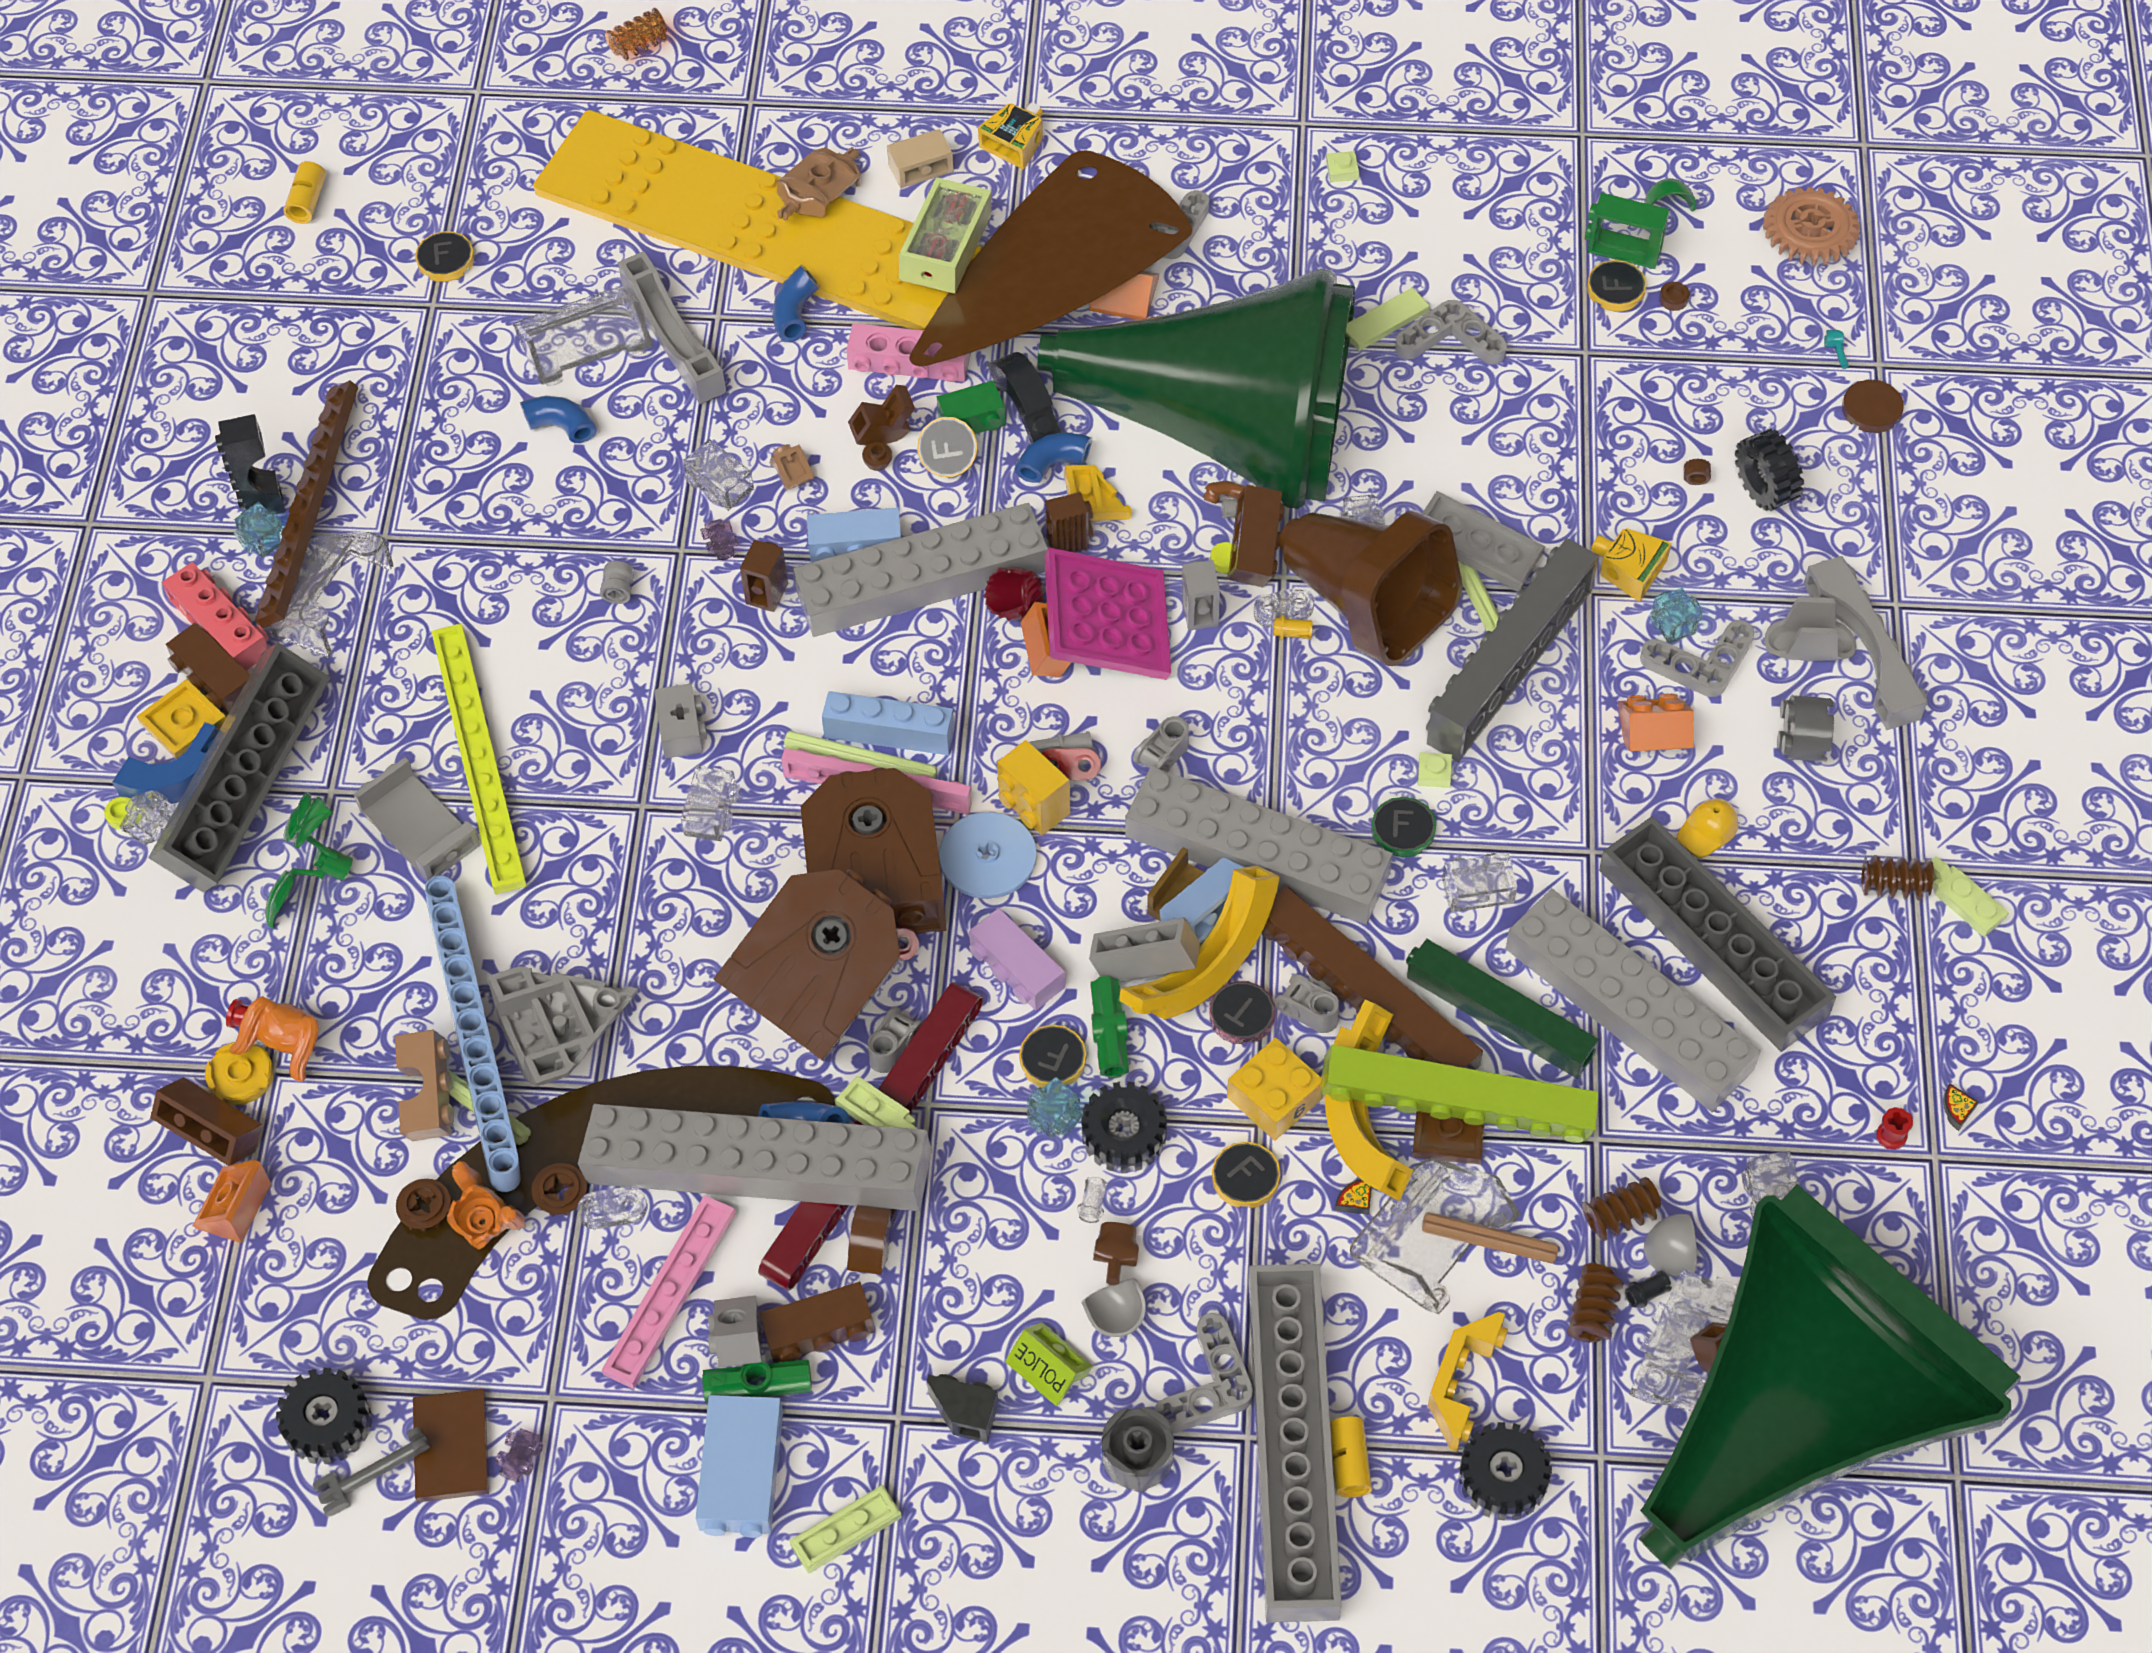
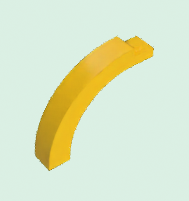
(1221, 953)
(1350, 1119)

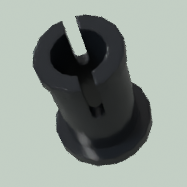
(1640, 1293)

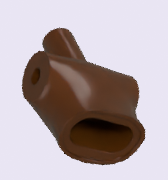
(1117, 1247)

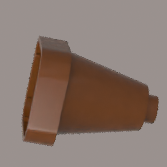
(1383, 578)

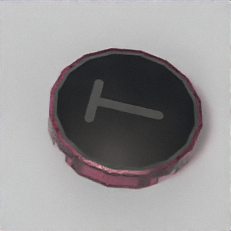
(1242, 1012)

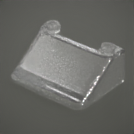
(583, 333)
(324, 557)
(1416, 1260)

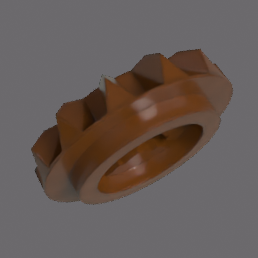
(545, 1184)
(429, 1191)

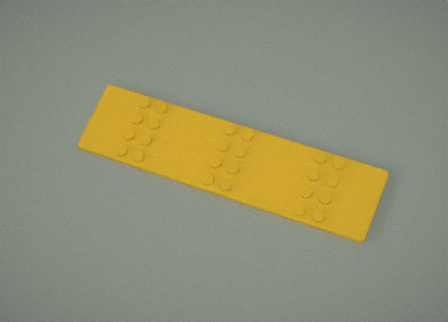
(732, 216)

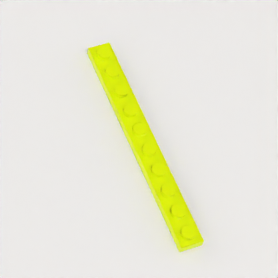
(478, 759)

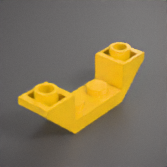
(1476, 1337)

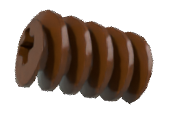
(1897, 876)
(1622, 1207)
(1595, 1304)

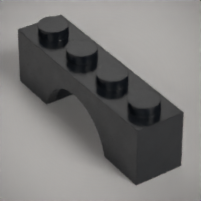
(243, 446)

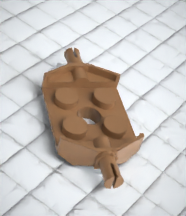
(809, 193)

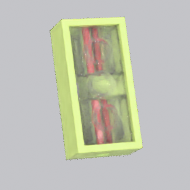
(945, 235)

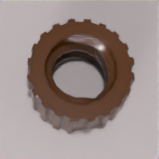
(1697, 471)

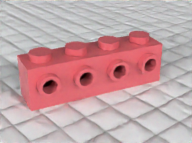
(212, 609)

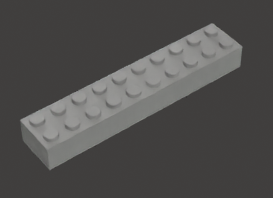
(756, 1157)
(1293, 1444)

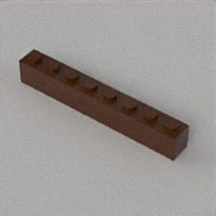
(1358, 977)

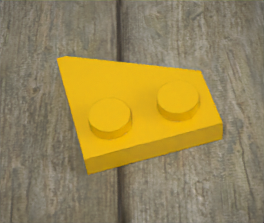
(1097, 491)

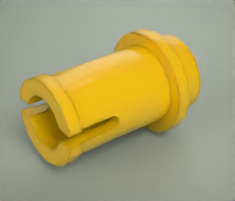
(1292, 628)

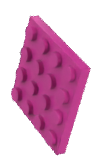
(1107, 614)

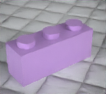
(1016, 959)

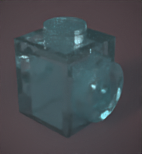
(258, 530)
(1675, 615)
(1053, 1109)

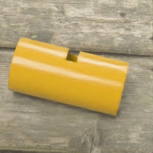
(304, 192)
(1350, 1457)

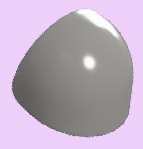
(1672, 1245)
(1116, 1308)

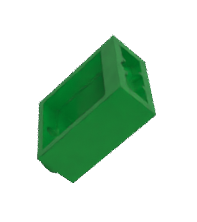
(1624, 246)

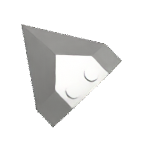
(553, 1018)

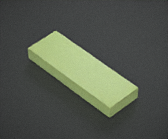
(1386, 318)
(845, 1529)

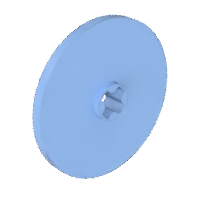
(1002, 872)

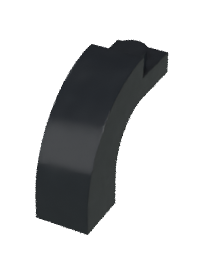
(1028, 392)

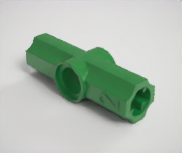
(1109, 1027)
(780, 1379)

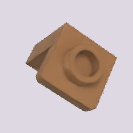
(791, 466)

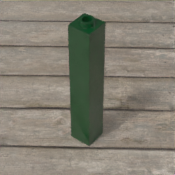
(1501, 1008)

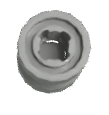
(617, 582)

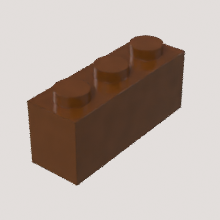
(1255, 536)
(207, 666)
(206, 1121)
(817, 1323)

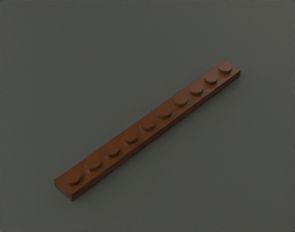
(306, 504)

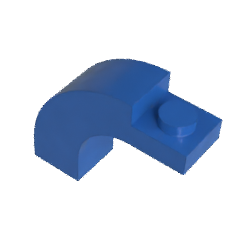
(167, 778)

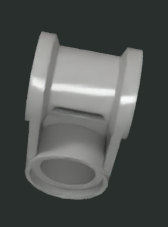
(1160, 749)
(1304, 1000)
(891, 1035)

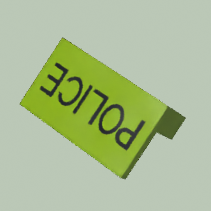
(1047, 1362)

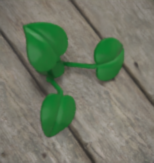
(304, 821)

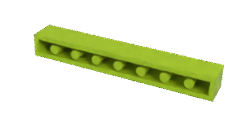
(1459, 1093)

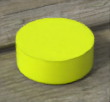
(1221, 556)
(115, 811)

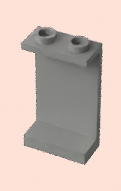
(415, 821)

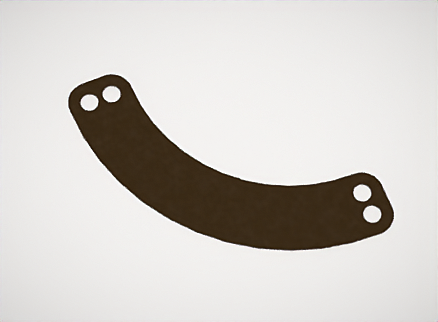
(558, 1137)

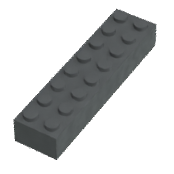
(1511, 649)
(239, 768)
(1717, 934)

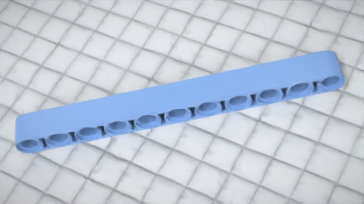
(442, 909)

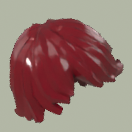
(1013, 592)

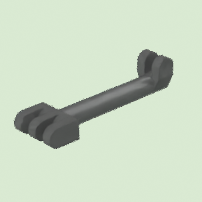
(339, 1489)

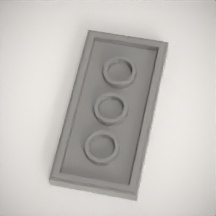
(1486, 543)

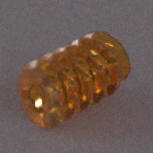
(637, 34)

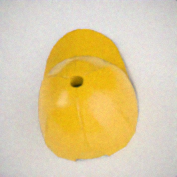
(1707, 830)

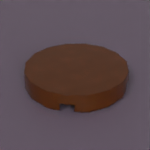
(1872, 406)

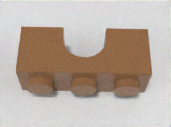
(429, 1112)

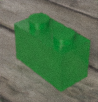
(975, 405)

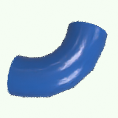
(789, 304)
(561, 413)
(1052, 450)
(804, 1111)

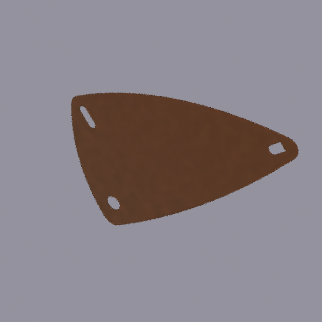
(1056, 255)

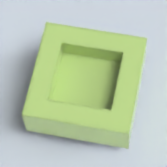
(1342, 166)
(1434, 770)

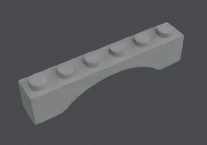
(689, 357)
(1897, 694)

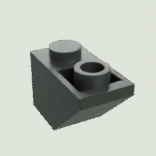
(964, 1406)

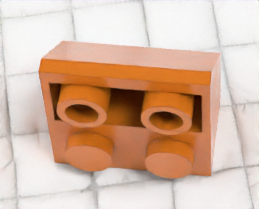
(1656, 723)

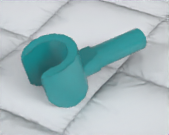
(1835, 339)

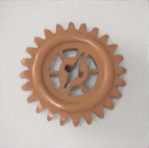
(1808, 232)

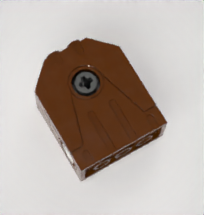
(885, 834)
(797, 978)

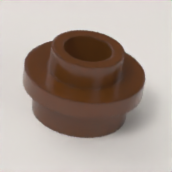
(880, 461)

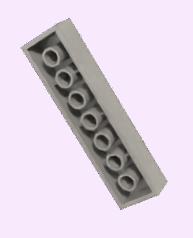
(917, 569)
(1211, 824)
(1632, 1000)

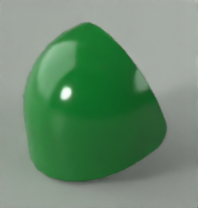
(1670, 186)

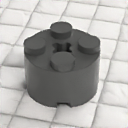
(1806, 728)
(1138, 1467)

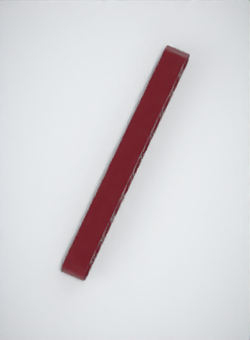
(906, 1085)

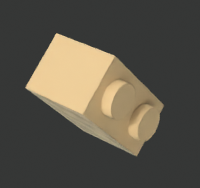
(920, 158)

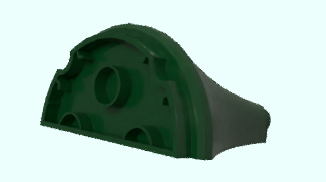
(1232, 379)
(1814, 1379)

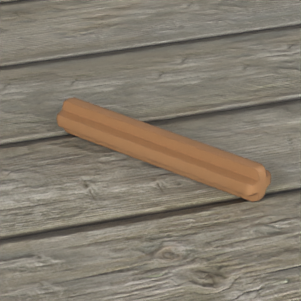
(1489, 1237)

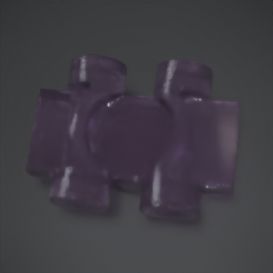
(720, 542)
(519, 1458)

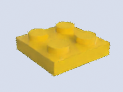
(179, 717)

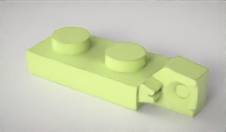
(1967, 898)
(873, 1106)

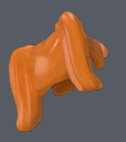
(280, 1028)
(480, 1204)

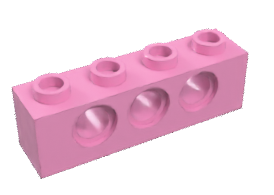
(888, 352)

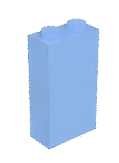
(739, 1465)

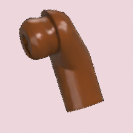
(1225, 488)

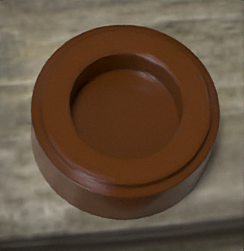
(1674, 296)

